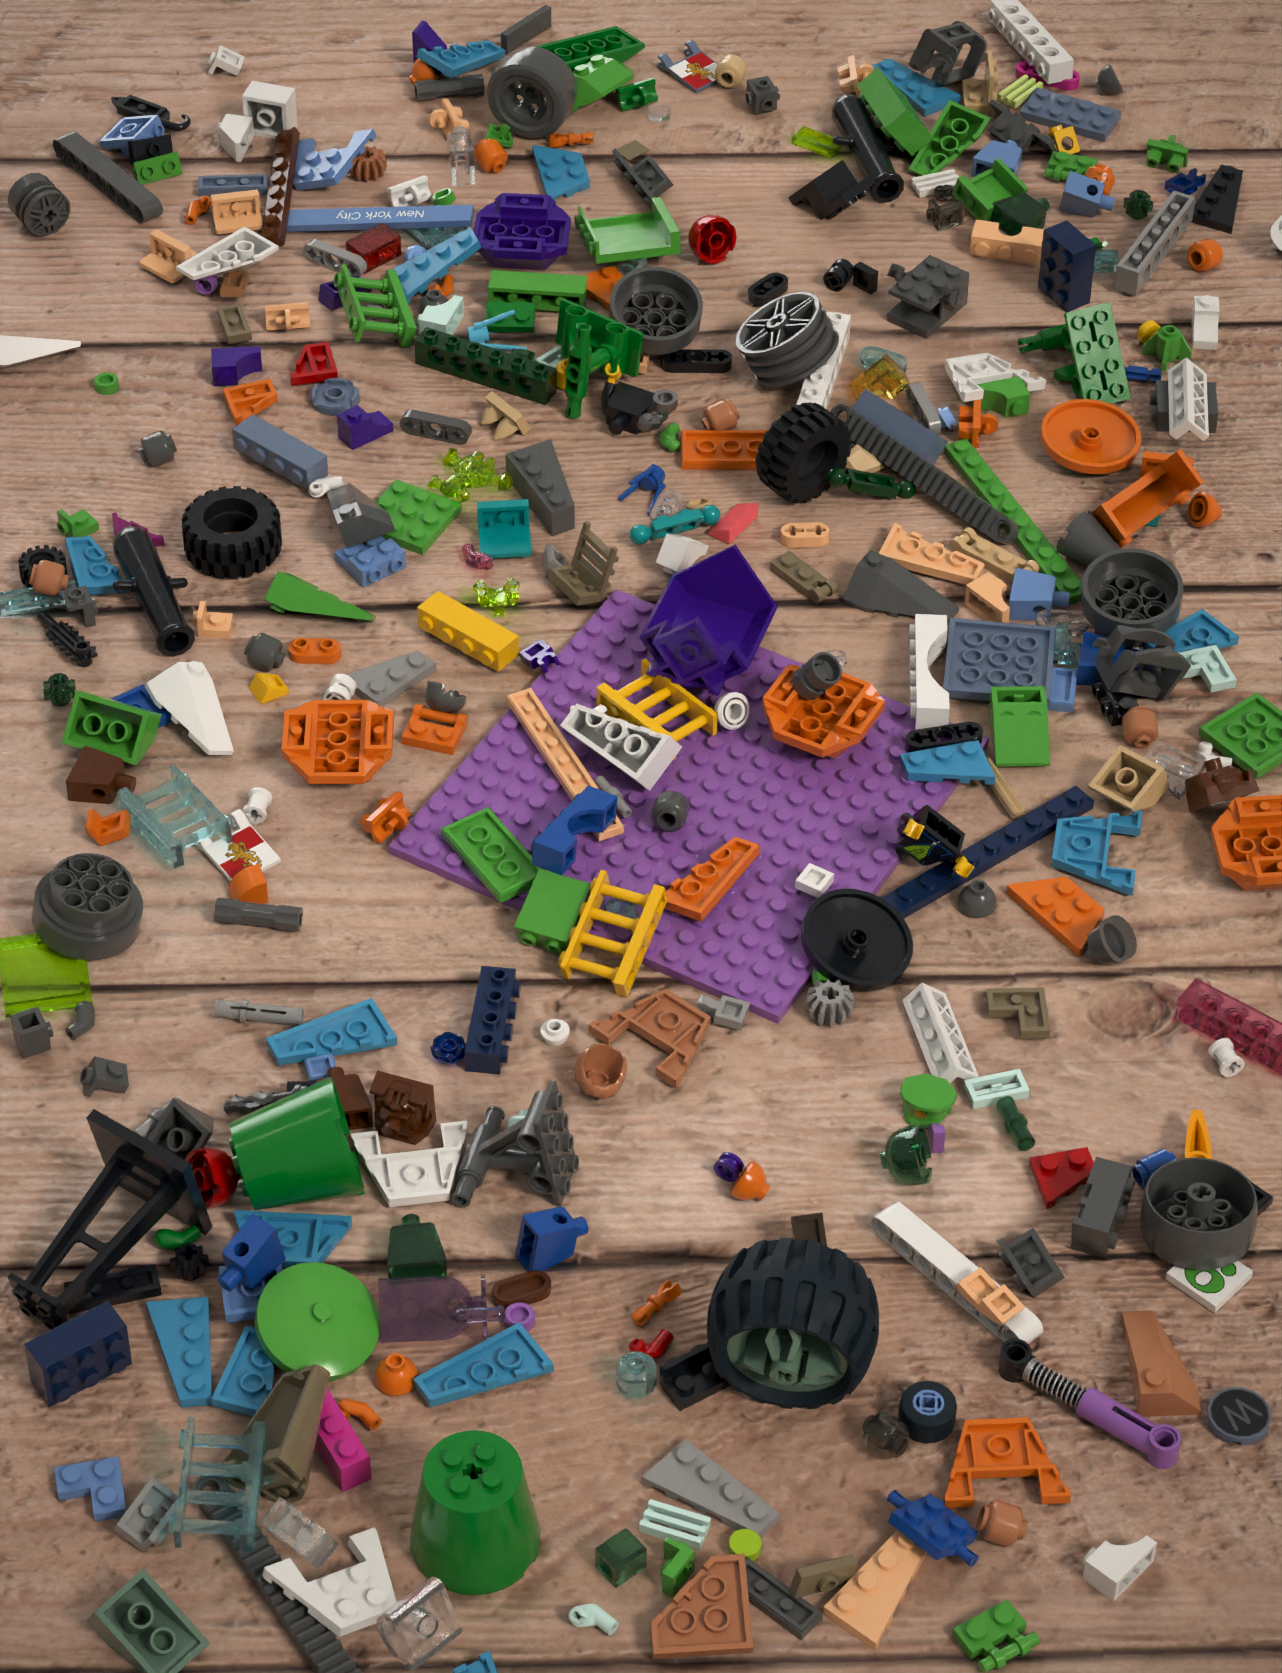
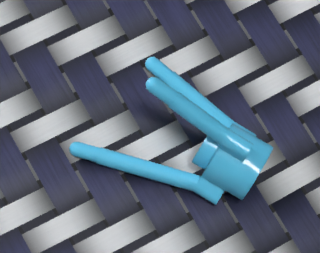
(480, 334)

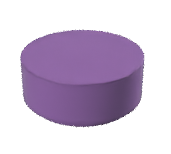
(520, 1313)

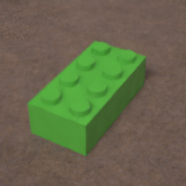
(893, 112)

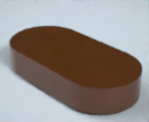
(523, 1288)

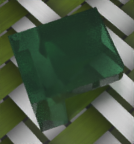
(620, 1557)

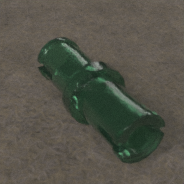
(1015, 1123)

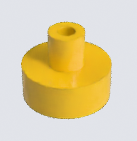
(1146, 330)

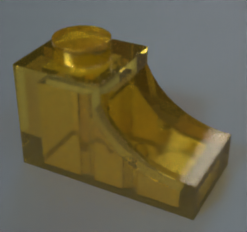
(881, 379)

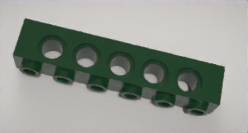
(485, 366)

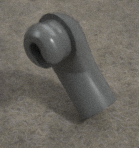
(84, 1022)

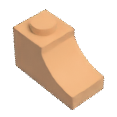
(987, 598)

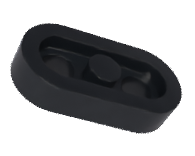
(767, 289)

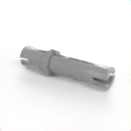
(258, 1012)

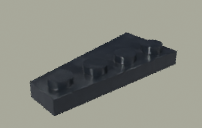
(1219, 200)

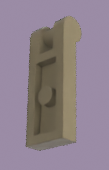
(803, 577)

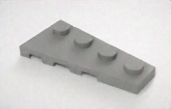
(708, 1487)

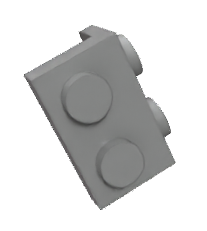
(147, 1516)

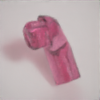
(475, 559)

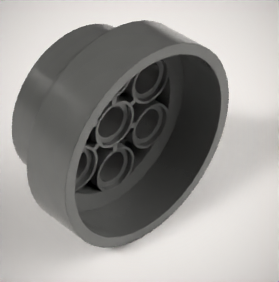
(660, 306)
(1132, 591)
(87, 907)

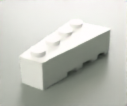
(628, 747)

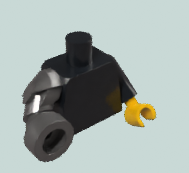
(634, 408)

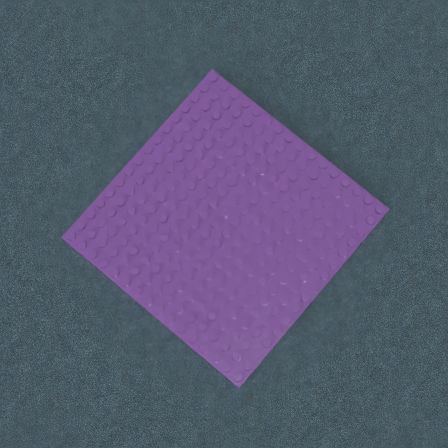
(736, 784)

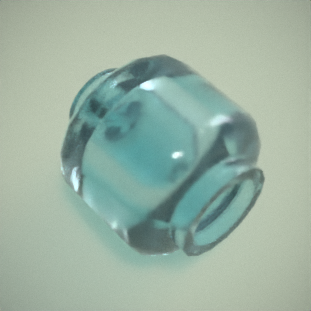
(636, 1374)

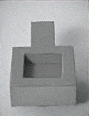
(726, 1012)

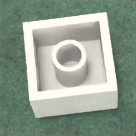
(271, 108)

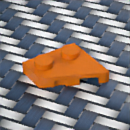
(249, 399)

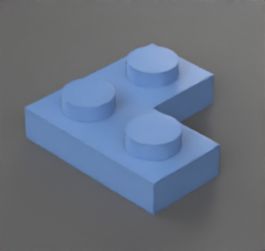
(95, 1478)

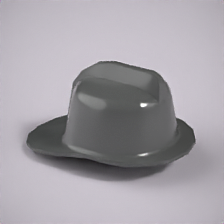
(1112, 941)

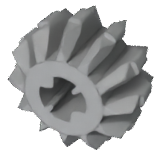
(829, 1002)

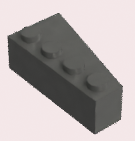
(540, 480)

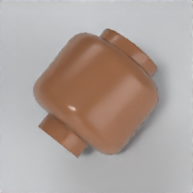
(720, 416)
(48, 578)
(1140, 726)
(1001, 1523)

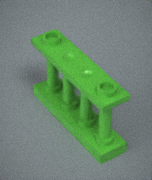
(392, 297)

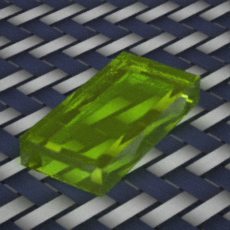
(815, 142)

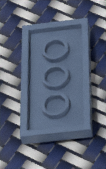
(1056, 109)

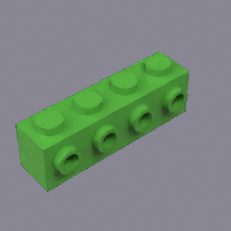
(539, 288)

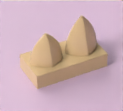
(511, 418)

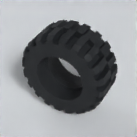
(802, 451)
(236, 553)

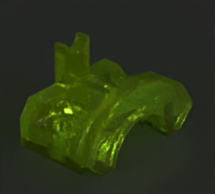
(497, 598)

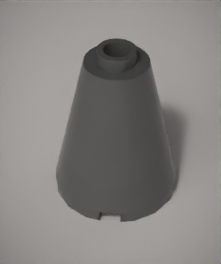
(1086, 540)

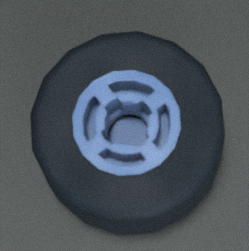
(928, 1411)

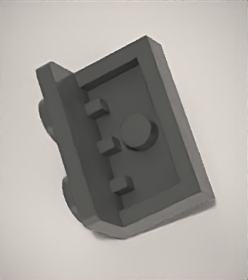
(1031, 1261)

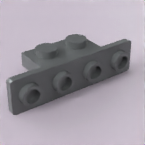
(1013, 127)
(646, 174)

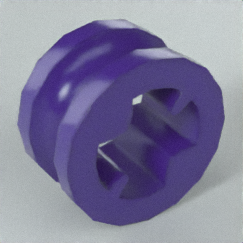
(728, 1166)

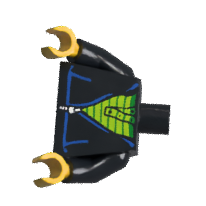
(931, 840)

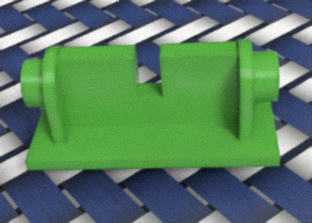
(157, 168)

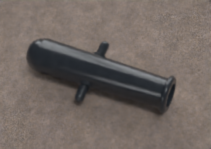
(866, 146)
(152, 590)

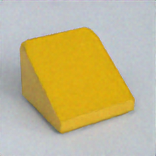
(267, 687)

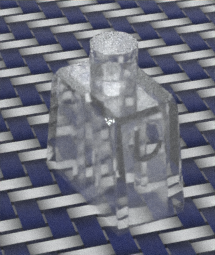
(460, 149)

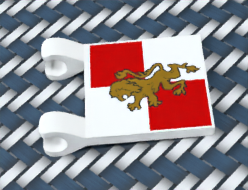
(245, 850)

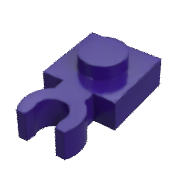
(539, 655)

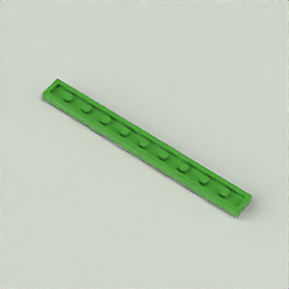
(1030, 538)

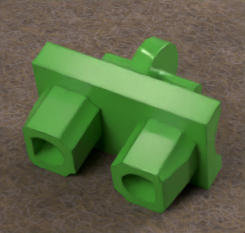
(1167, 151)

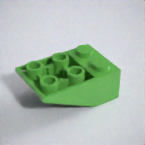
(1019, 726)

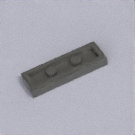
(526, 29)
(777, 1602)

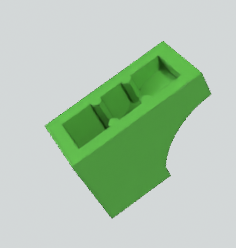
(1005, 397)

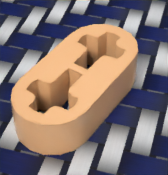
(805, 534)

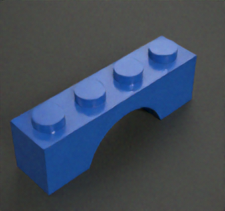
(556, 845)

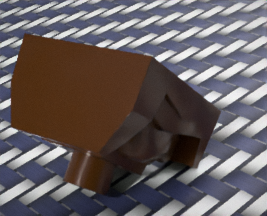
(1218, 785)
(403, 1107)

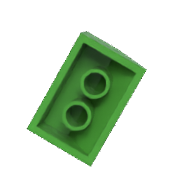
(110, 726)

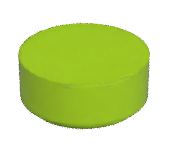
(745, 1542)

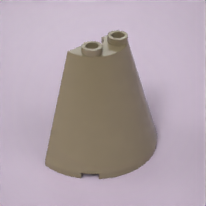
(292, 1429)

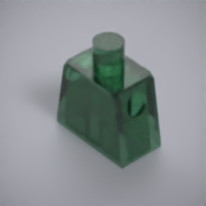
(1019, 212)
(415, 1250)

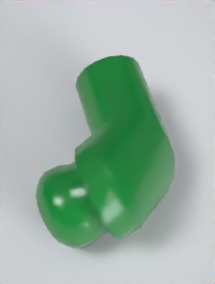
(172, 1239)

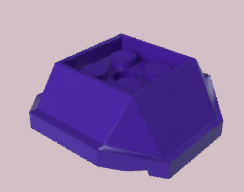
(522, 231)

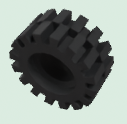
(34, 556)

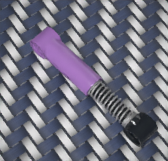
(1019, 1364)

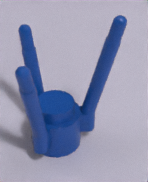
(650, 480)

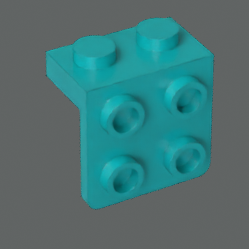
(504, 528)

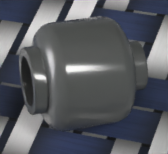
(157, 448)
(264, 652)
(670, 811)

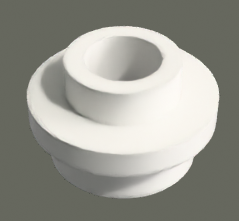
(555, 1032)

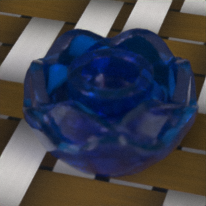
(448, 1048)

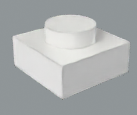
(814, 880)

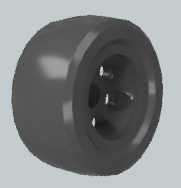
(541, 77)
(1203, 1194)

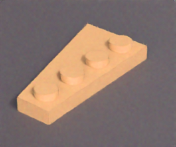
(930, 558)
(872, 1595)

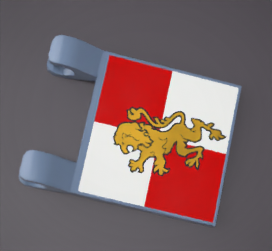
(694, 71)

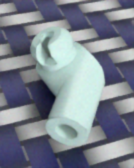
(593, 1615)

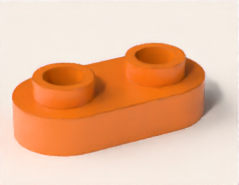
(314, 650)

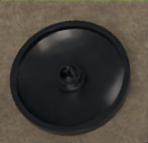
(856, 939)

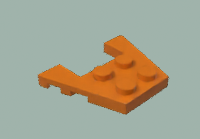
(999, 1451)

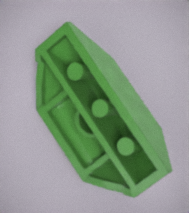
(599, 78)

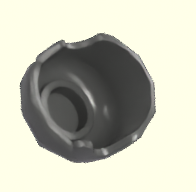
(442, 701)

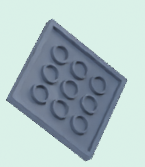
(997, 656)

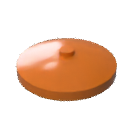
(1090, 436)

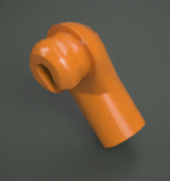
(196, 209)
(446, 287)
(360, 1410)

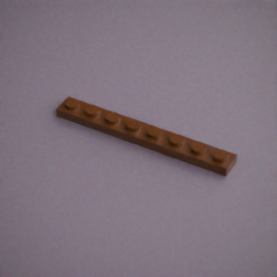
(280, 186)

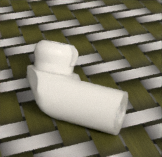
(1205, 753)

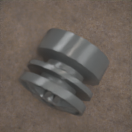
(39, 204)

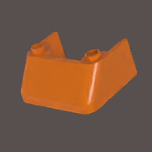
(1148, 497)

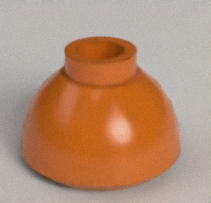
(422, 71)
(1203, 510)
(750, 1183)
(395, 1375)

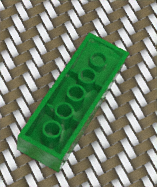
(608, 42)

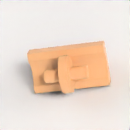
(852, 76)
(447, 118)
(287, 316)

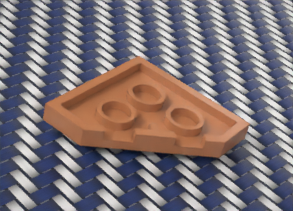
(707, 1613)

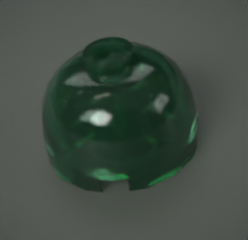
(907, 1156)

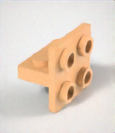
(235, 211)
(165, 256)

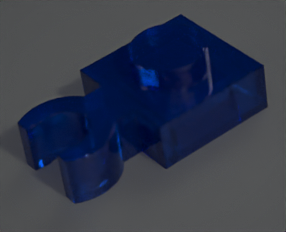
(1185, 183)

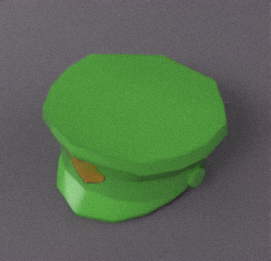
(926, 1099)

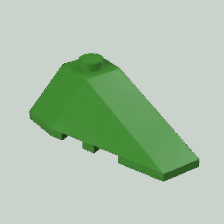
(952, 134)
(298, 595)

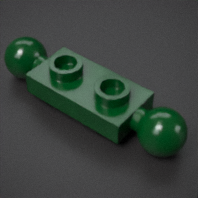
(870, 483)

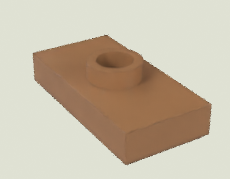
(234, 284)

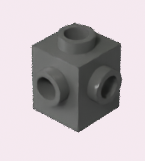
(762, 94)

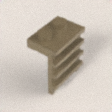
(580, 579)

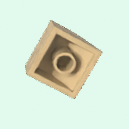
(1130, 780)

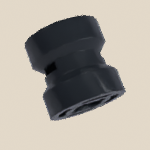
(838, 275)

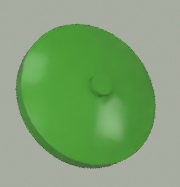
(317, 1318)

